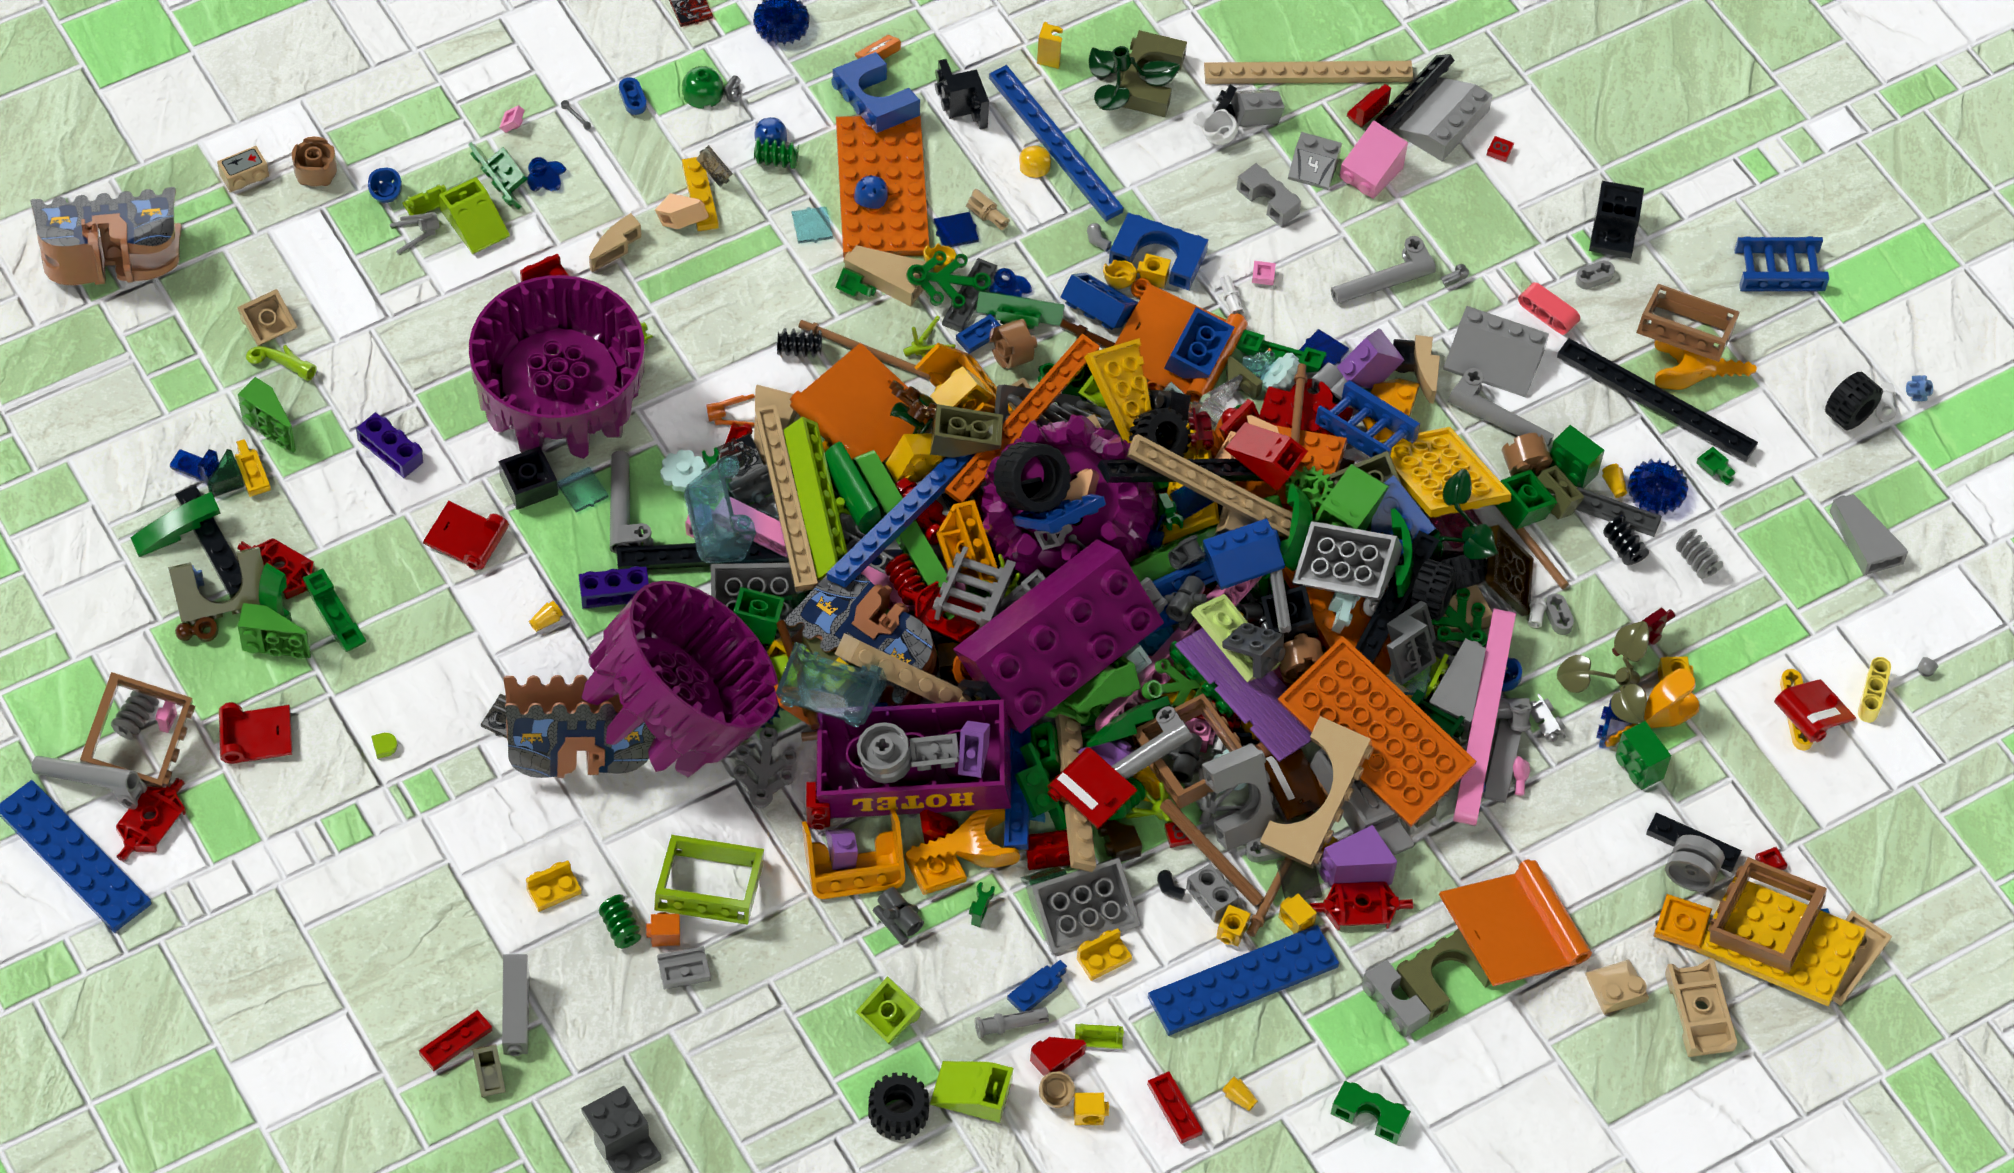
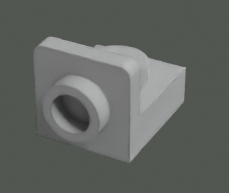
(1156, 598)

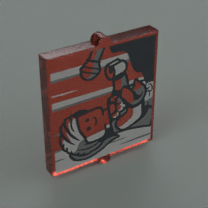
(691, 11)

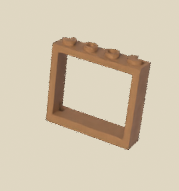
(1682, 335)
(104, 708)
(1186, 712)
(1782, 880)

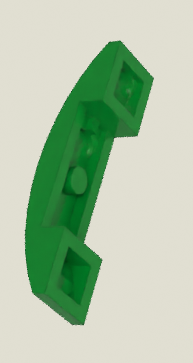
(1254, 343)
(1300, 523)
(1405, 571)
(270, 588)
(333, 611)

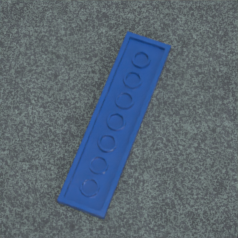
(73, 856)
(1243, 980)

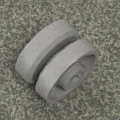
(884, 752)
(1694, 863)

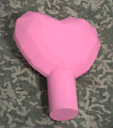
(1521, 773)

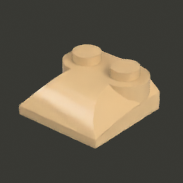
(266, 317)
(1617, 987)

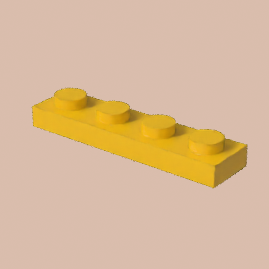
(699, 188)

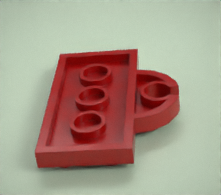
(1279, 407)

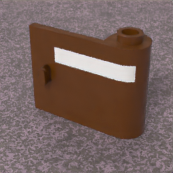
(1292, 782)

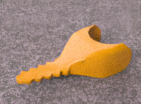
(1695, 368)
(1668, 703)
(970, 843)

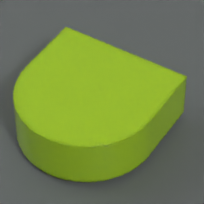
(384, 744)

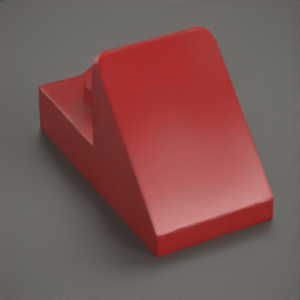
(936, 825)

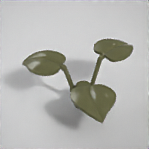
(1632, 700)

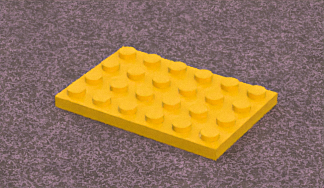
(1434, 459)
(1771, 922)

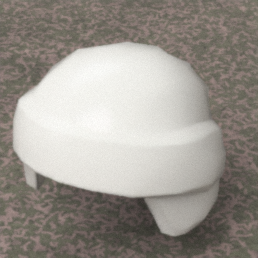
(1217, 127)

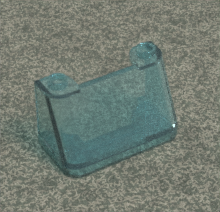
(715, 528)
(830, 686)

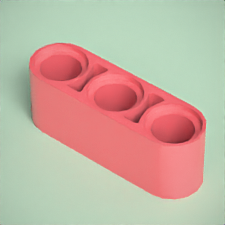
(1549, 308)

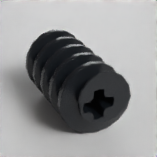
(799, 343)
(1624, 542)

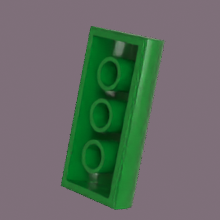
(852, 488)

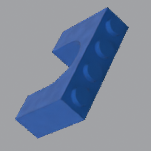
(877, 112)
(1139, 232)

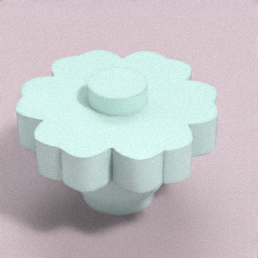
(1282, 373)
(681, 469)

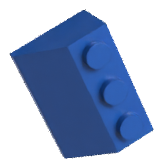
(1098, 300)
(1199, 346)
(1243, 554)

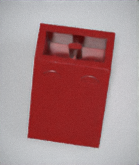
(1266, 453)

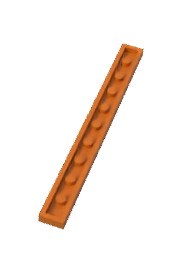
(1029, 409)

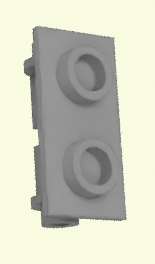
(1552, 726)

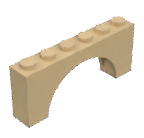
(899, 671)
(1306, 838)

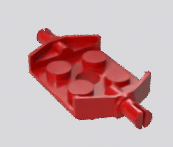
(296, 564)
(955, 628)
(145, 834)
(1344, 911)

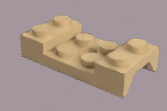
(1707, 1029)

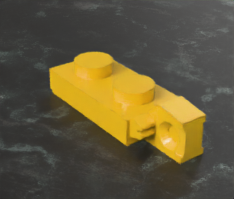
(251, 470)

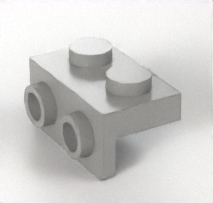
(934, 750)

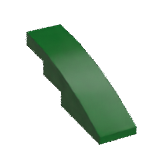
(170, 526)
(1125, 723)

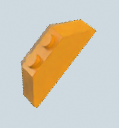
(1397, 393)
(965, 528)

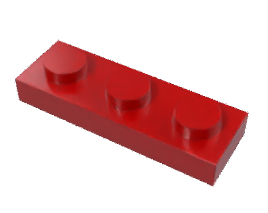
(455, 1040)
(1174, 1107)

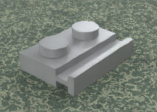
(683, 967)

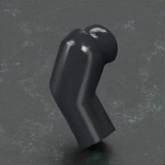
(1167, 885)

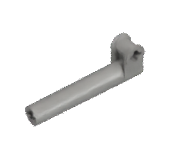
(1416, 265)
(1466, 397)
(621, 531)
(1516, 712)
(1173, 736)
(124, 783)

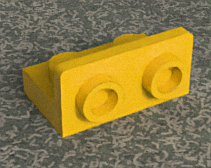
(552, 885)
(1103, 954)

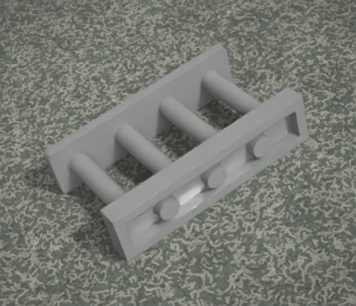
(989, 604)

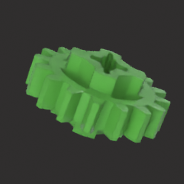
(1312, 485)

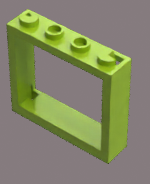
(707, 905)

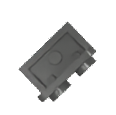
(1260, 643)

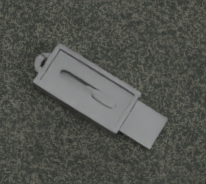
(1365, 808)

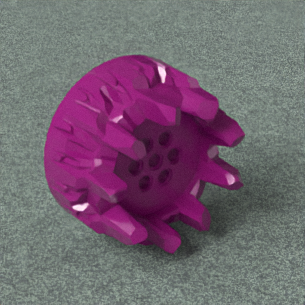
(590, 337)
(1121, 523)
(685, 673)

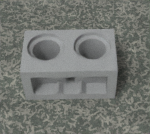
(1208, 894)

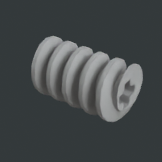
(1697, 556)
(132, 713)

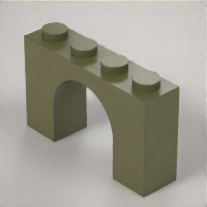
(1145, 49)
(194, 605)
(1418, 978)

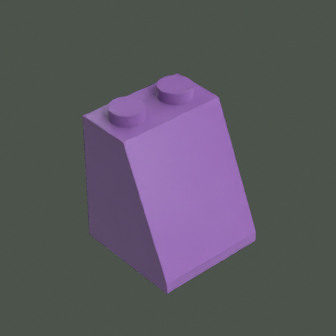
(1371, 361)
(1358, 859)

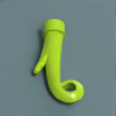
(303, 368)

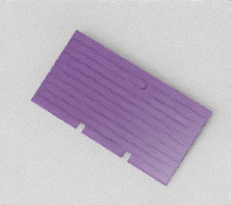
(1250, 700)

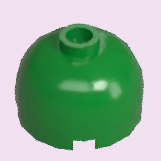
(702, 87)

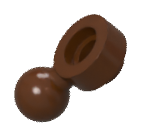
(185, 631)

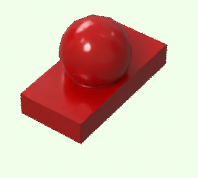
(1234, 418)

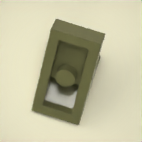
(1250, 383)
(488, 1070)

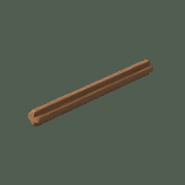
(1211, 852)

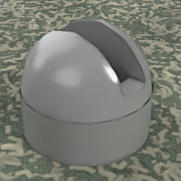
(1927, 667)

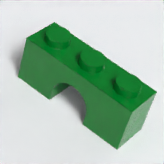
(1355, 1100)

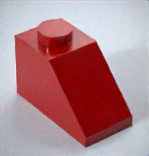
(1056, 1054)

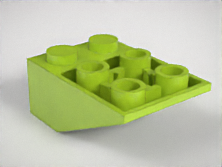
(473, 215)
(973, 1088)

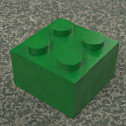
(1576, 456)
(1528, 502)
(759, 613)
(1643, 755)

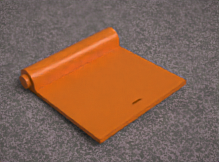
(1161, 324)
(855, 405)
(1516, 925)

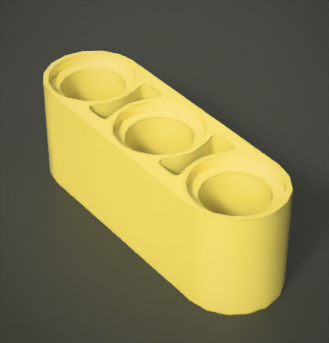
(1877, 681)

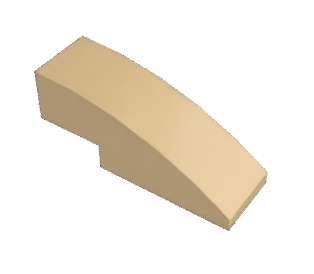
(615, 242)
(1426, 366)

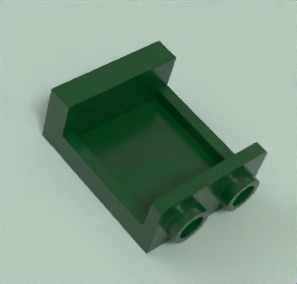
(1449, 724)

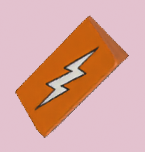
(883, 47)

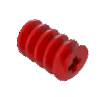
(903, 575)

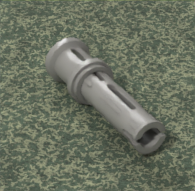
(1000, 1023)

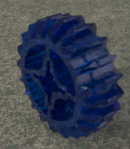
(781, 23)
(1645, 491)

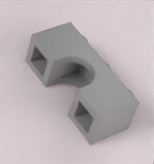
(1258, 182)
(1405, 1015)

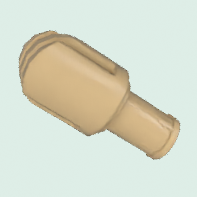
(986, 209)

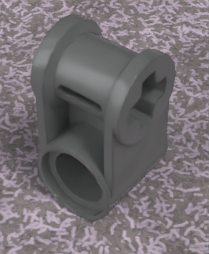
(1186, 553)

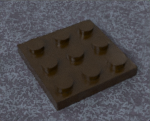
(1510, 571)

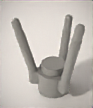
(426, 222)

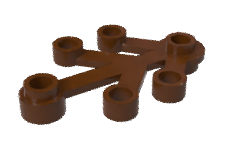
(911, 398)

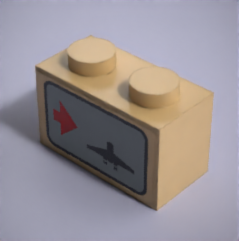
(243, 168)

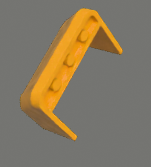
(943, 360)
(873, 870)

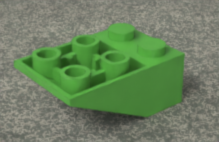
(264, 412)
(1352, 500)
(271, 633)
(1114, 681)

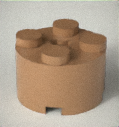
(314, 162)
(1013, 344)
(1526, 454)
(1299, 657)

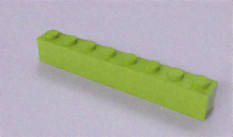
(815, 494)

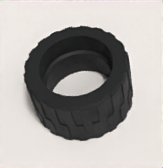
(1055, 482)

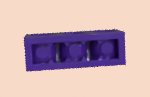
(381, 444)
(602, 582)

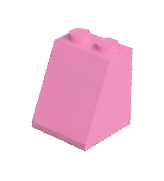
(1374, 160)

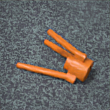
(717, 410)

